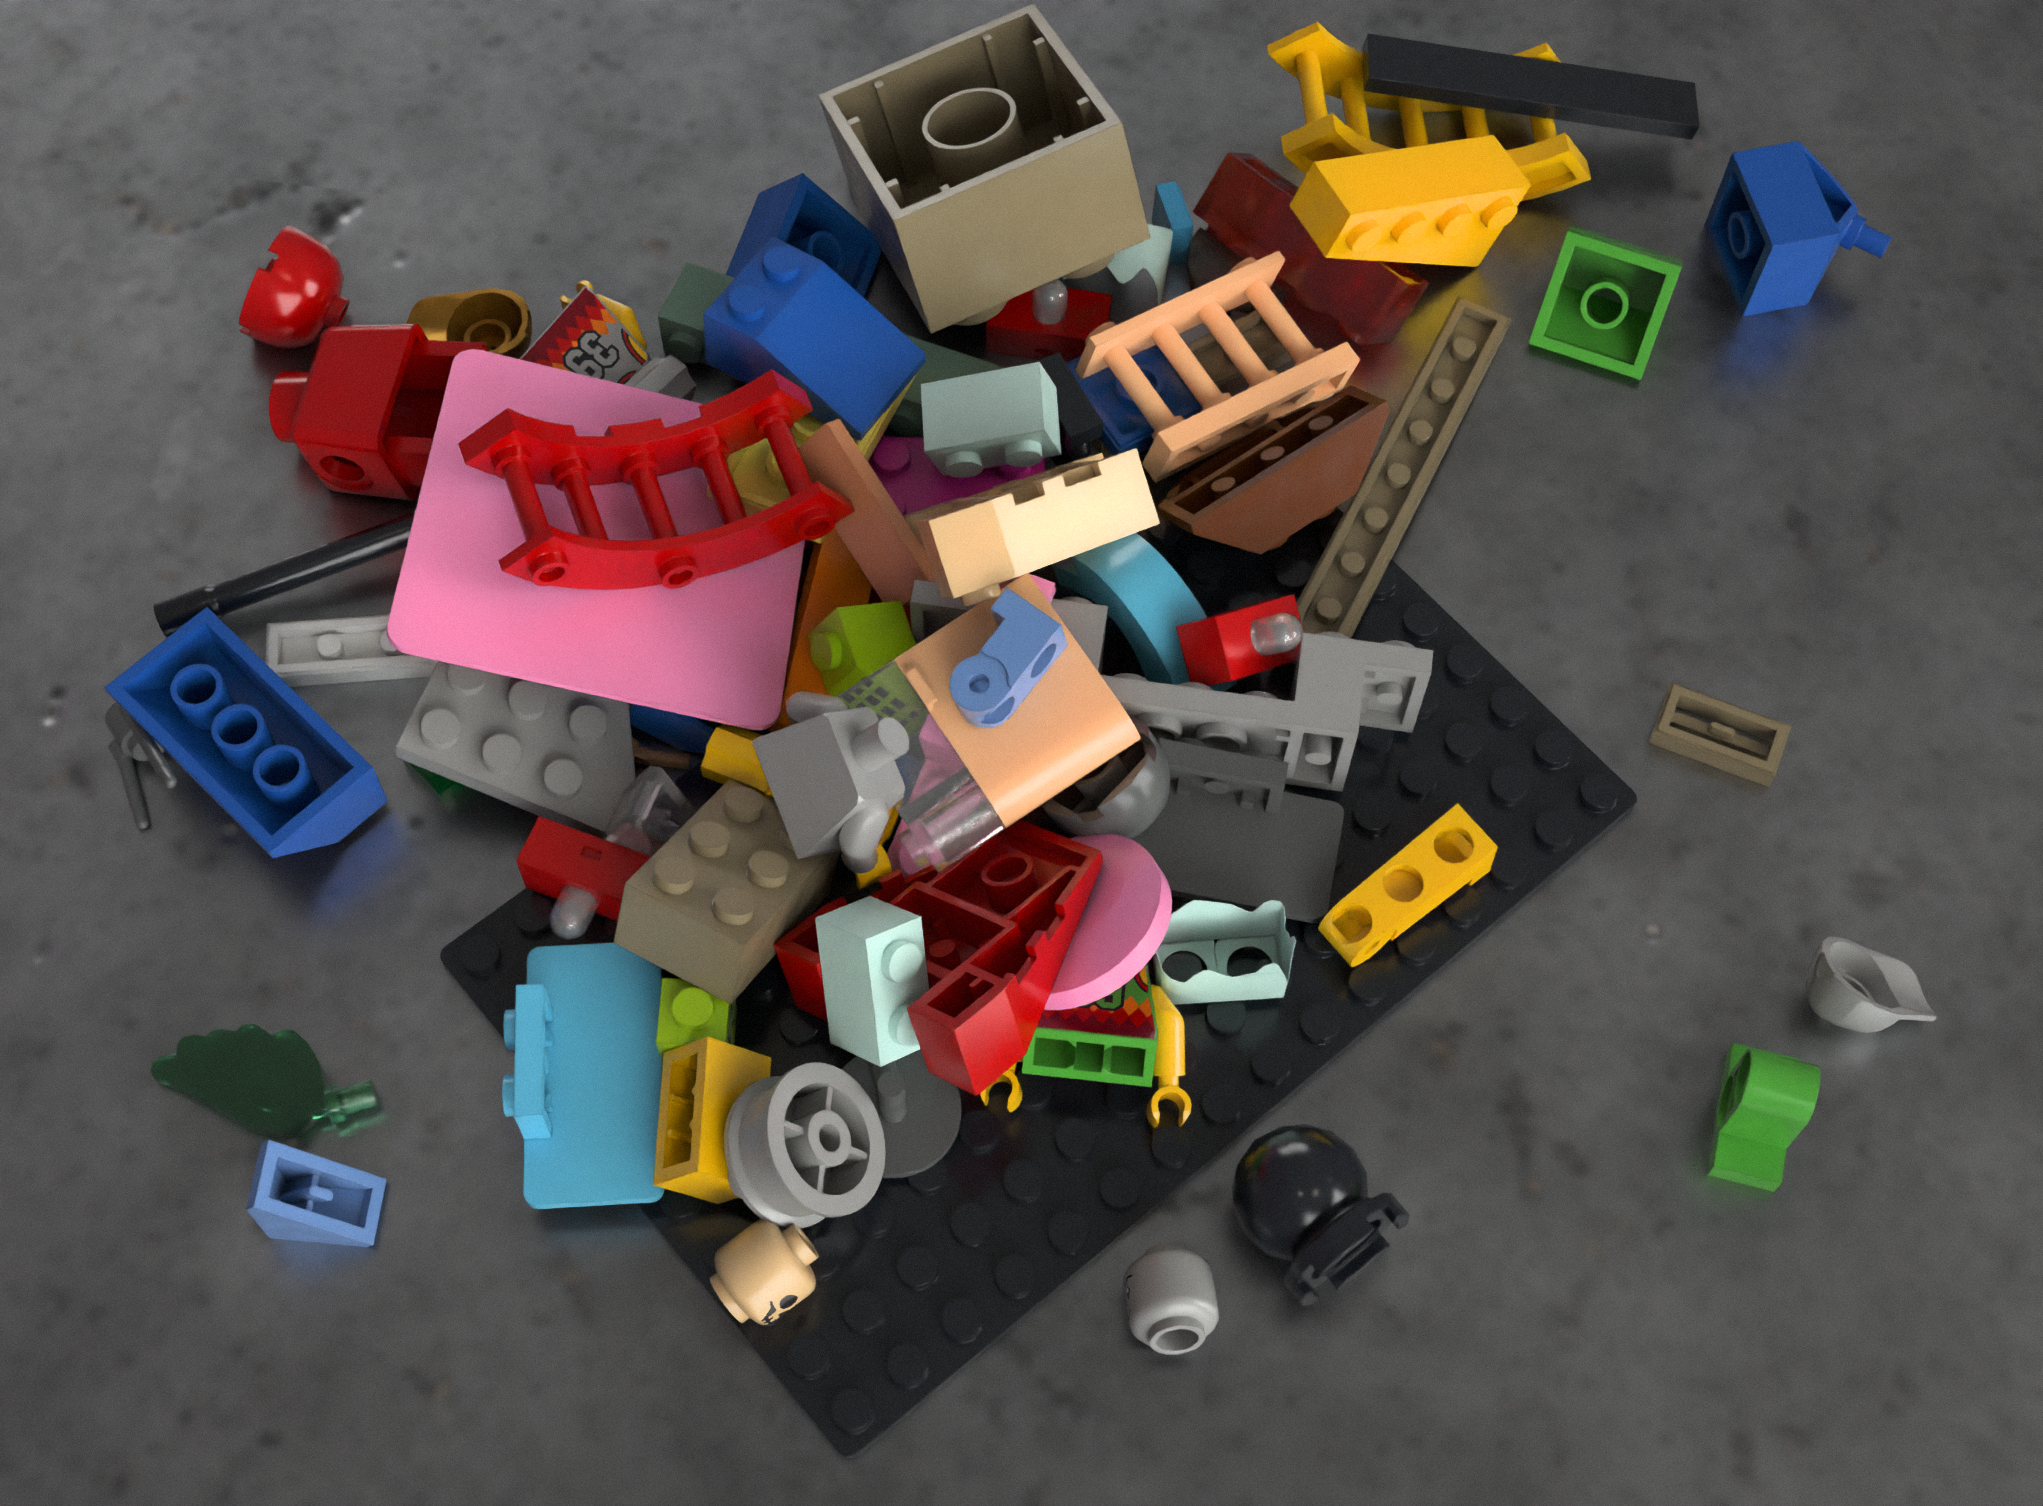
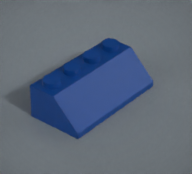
(248, 739)

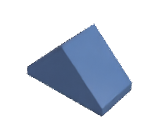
(313, 1198)

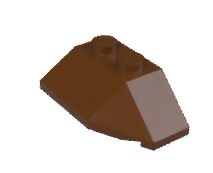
(1281, 474)

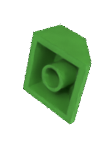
(1606, 301)

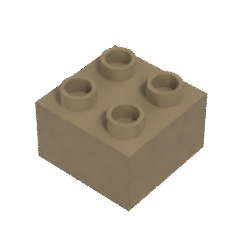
(987, 168)

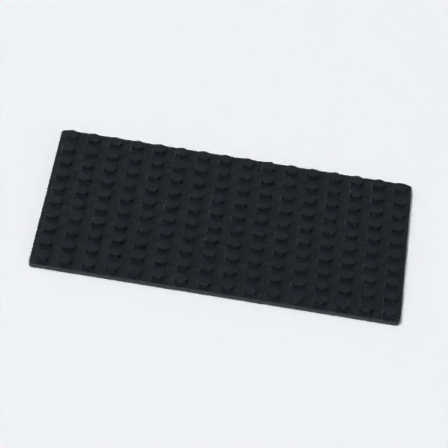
(1042, 1191)

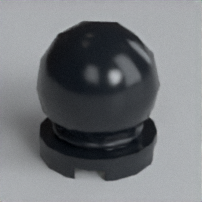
(1308, 1203)

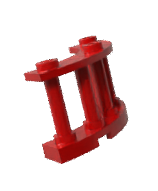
(550, 453)

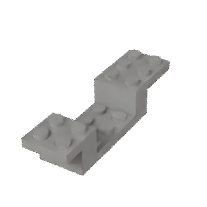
(1331, 694)

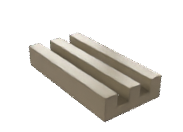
(1717, 743)

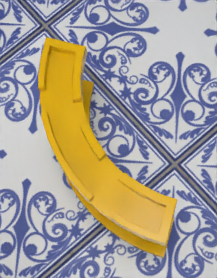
(1336, 69)

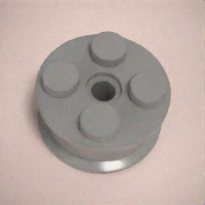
(804, 1146)

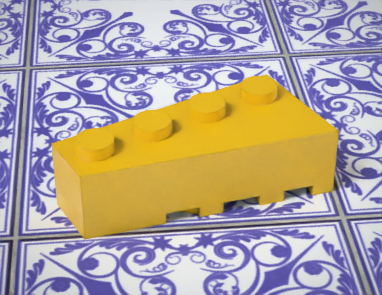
(1412, 202)

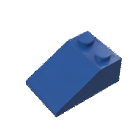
(813, 330)

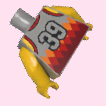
(592, 338)

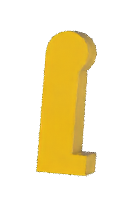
(1409, 886)

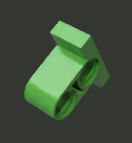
(1759, 1114)

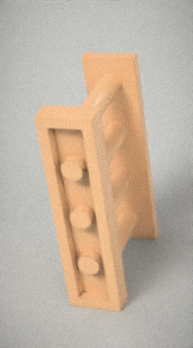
(1223, 417)

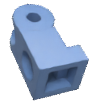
(1009, 664)

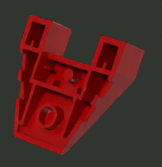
(991, 946)

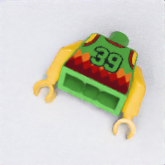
(1111, 1041)

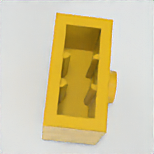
(695, 1100)

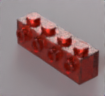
(1251, 209)

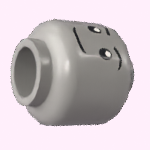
(1171, 1299)

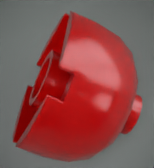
(295, 293)

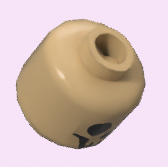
(764, 1271)

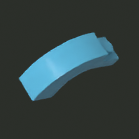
(1141, 598)

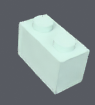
(990, 420)
(870, 976)

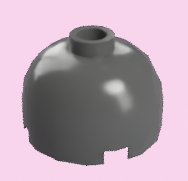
(1117, 796)

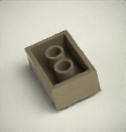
(722, 893)

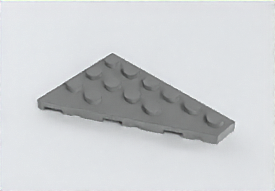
(524, 743)

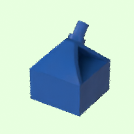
(1781, 226)

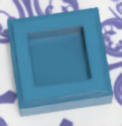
(1172, 213)

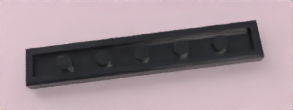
(1529, 86)

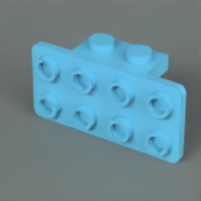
(586, 1075)

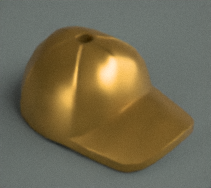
(479, 315)

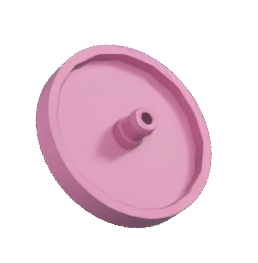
(1118, 925)

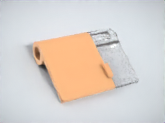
(976, 780)

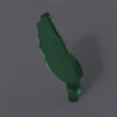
(261, 1080)

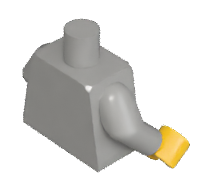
(835, 780)

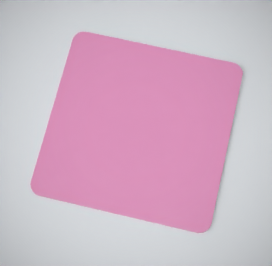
(686, 650)

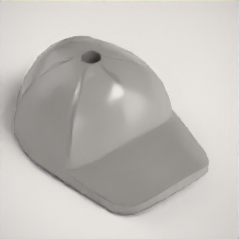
(1863, 987)

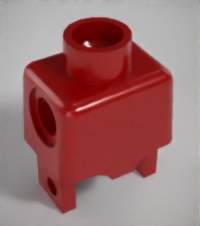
(367, 407)

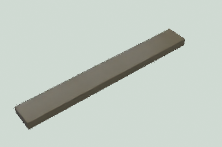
(1401, 470)

